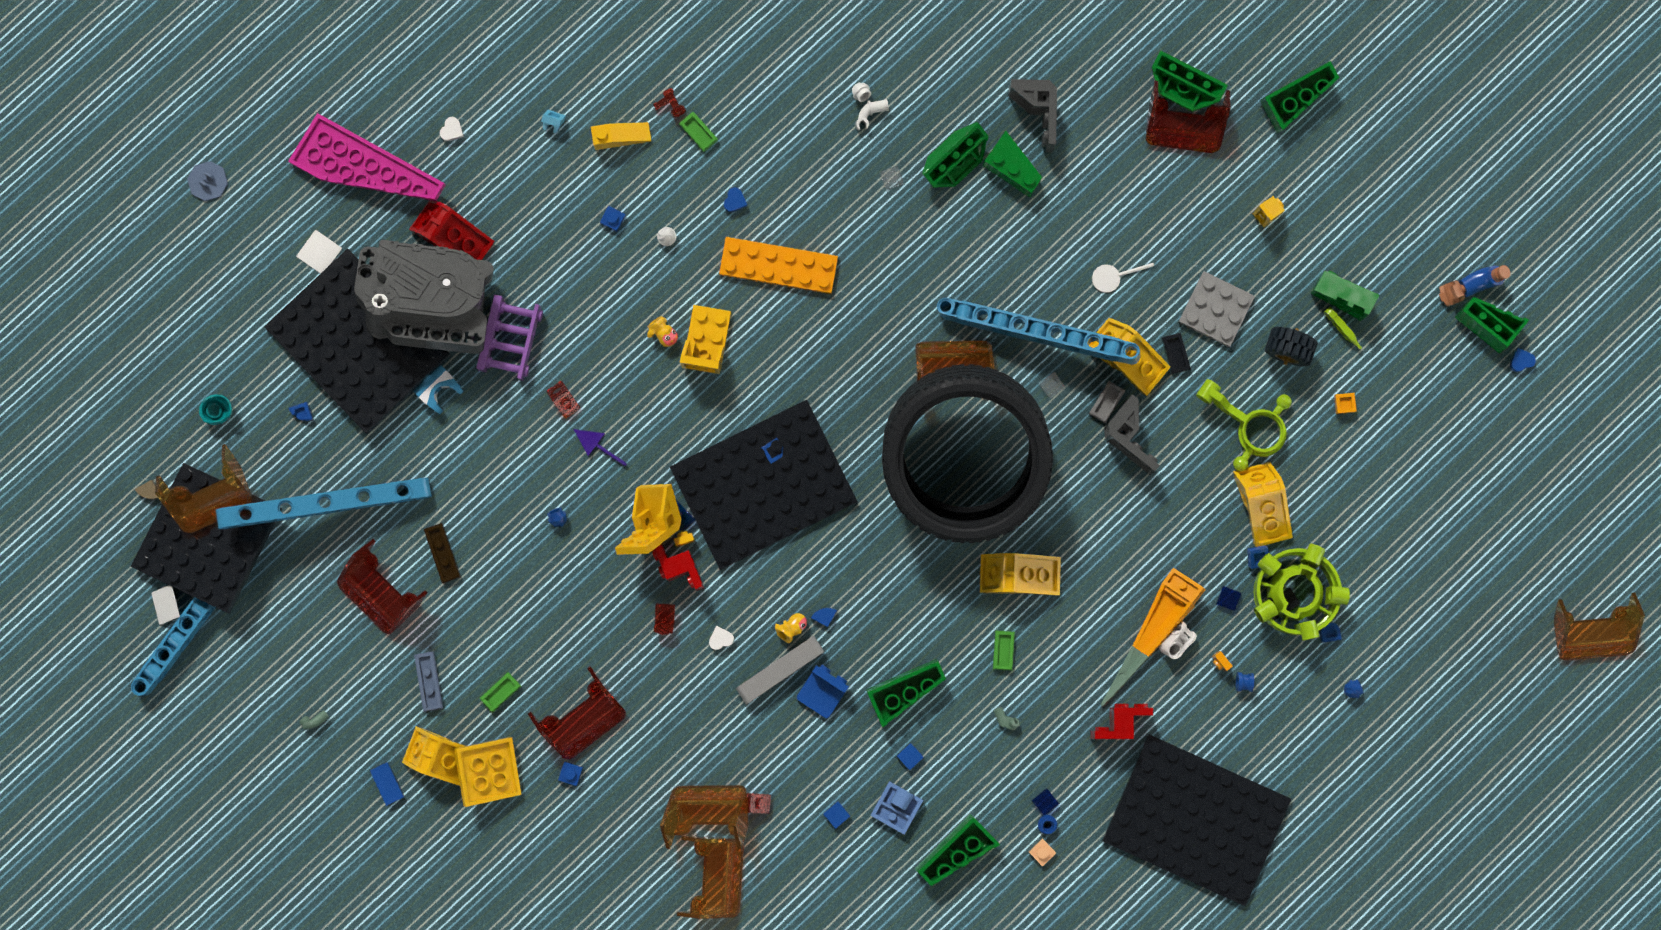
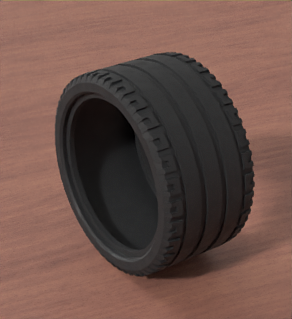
(974, 522)

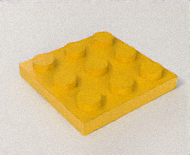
(487, 771)

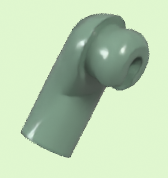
(1005, 721)

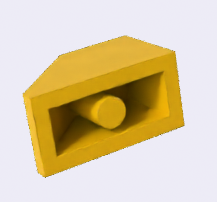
(1268, 211)

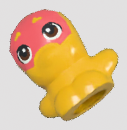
(665, 333)
(792, 627)

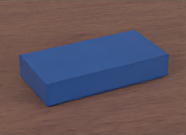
(387, 783)

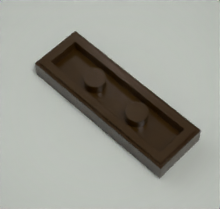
(442, 553)

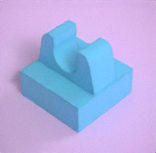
(552, 118)

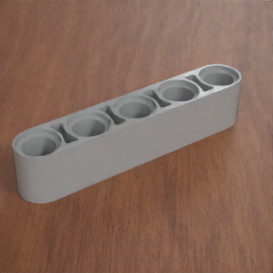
(780, 670)

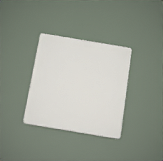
(319, 251)
(165, 604)

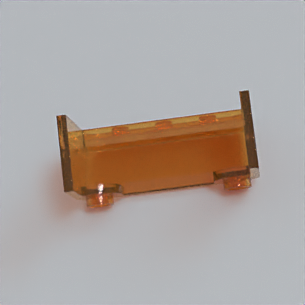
(940, 354)
(198, 509)
(1598, 636)
(706, 807)
(720, 878)

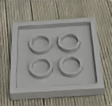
(1216, 309)

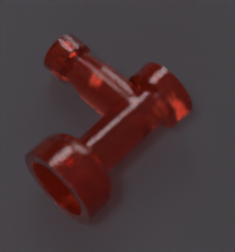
(677, 110)

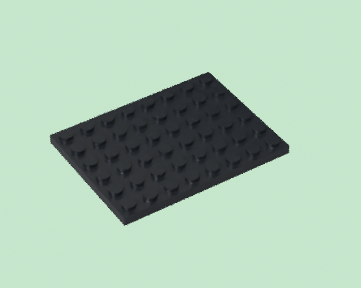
(330, 340)
(748, 501)
(1196, 820)

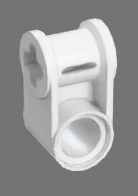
(1178, 640)

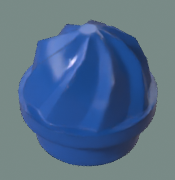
(557, 517)
(1353, 689)

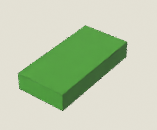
(698, 131)
(1003, 650)
(500, 692)

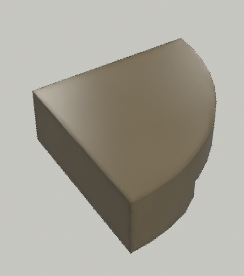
(147, 490)

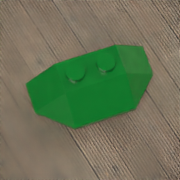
(1185, 83)
(956, 156)

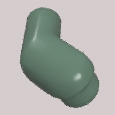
(314, 722)

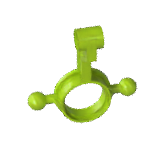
(1210, 393)

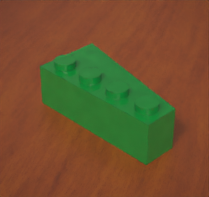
(1291, 100)
(904, 690)

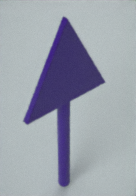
(591, 439)

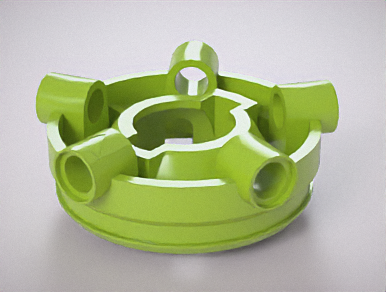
(1311, 558)

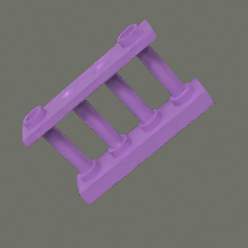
(494, 324)

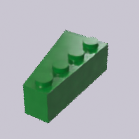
(959, 848)

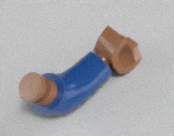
(1475, 282)

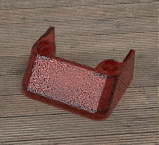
(1184, 129)
(374, 593)
(584, 723)

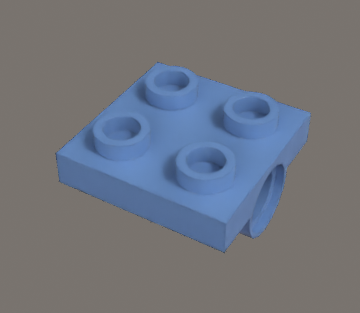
(896, 807)

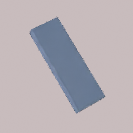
(428, 681)

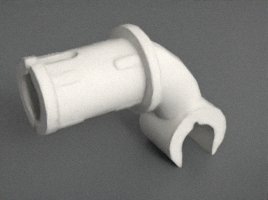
(869, 109)

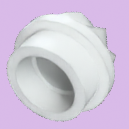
(861, 92)
(666, 236)

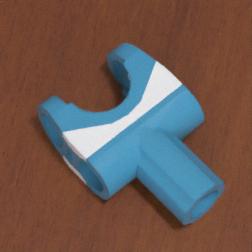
(429, 388)

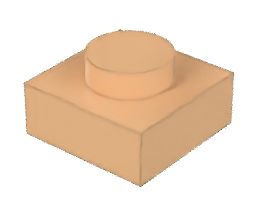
(1042, 852)

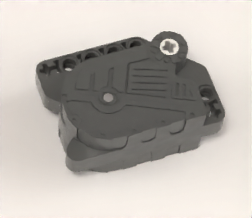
(423, 296)

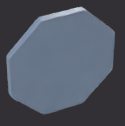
(207, 181)

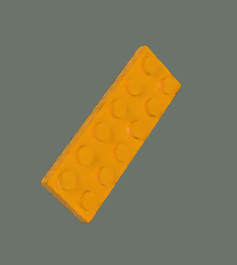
(778, 265)

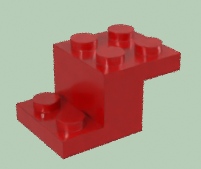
(678, 566)
(1121, 722)

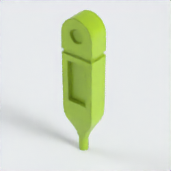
(1341, 326)

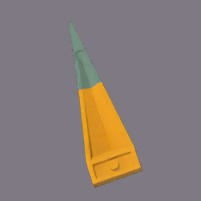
(1171, 605)

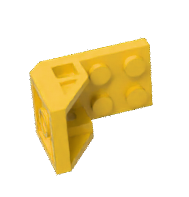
(706, 339)
(1151, 365)
(1266, 503)
(654, 519)
(1020, 574)
(432, 755)

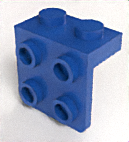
(822, 691)

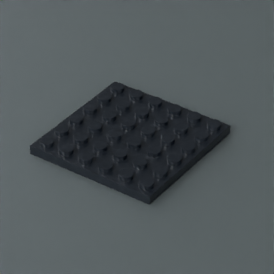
(204, 563)

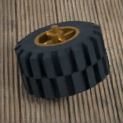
(1291, 346)

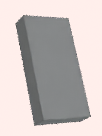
(1106, 402)

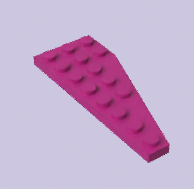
(349, 160)

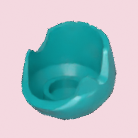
(215, 409)

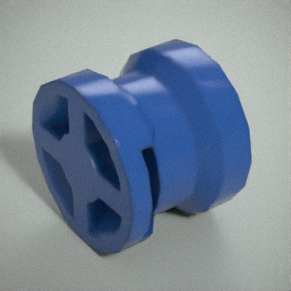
(1244, 682)

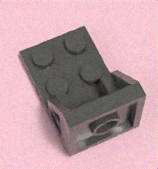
(1028, 96)
(1128, 421)

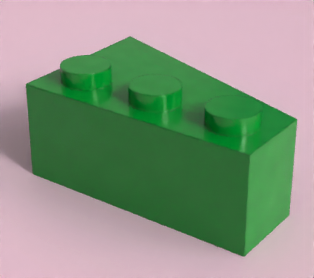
(1012, 165)
(1345, 295)
(1490, 323)

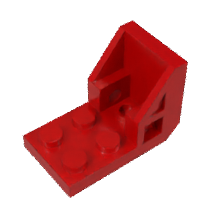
(447, 228)

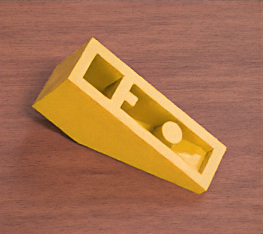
(620, 134)

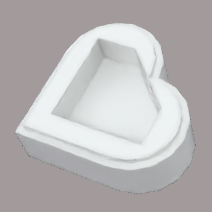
(451, 130)
(720, 638)

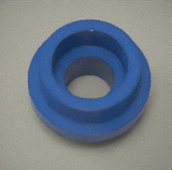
(1050, 829)

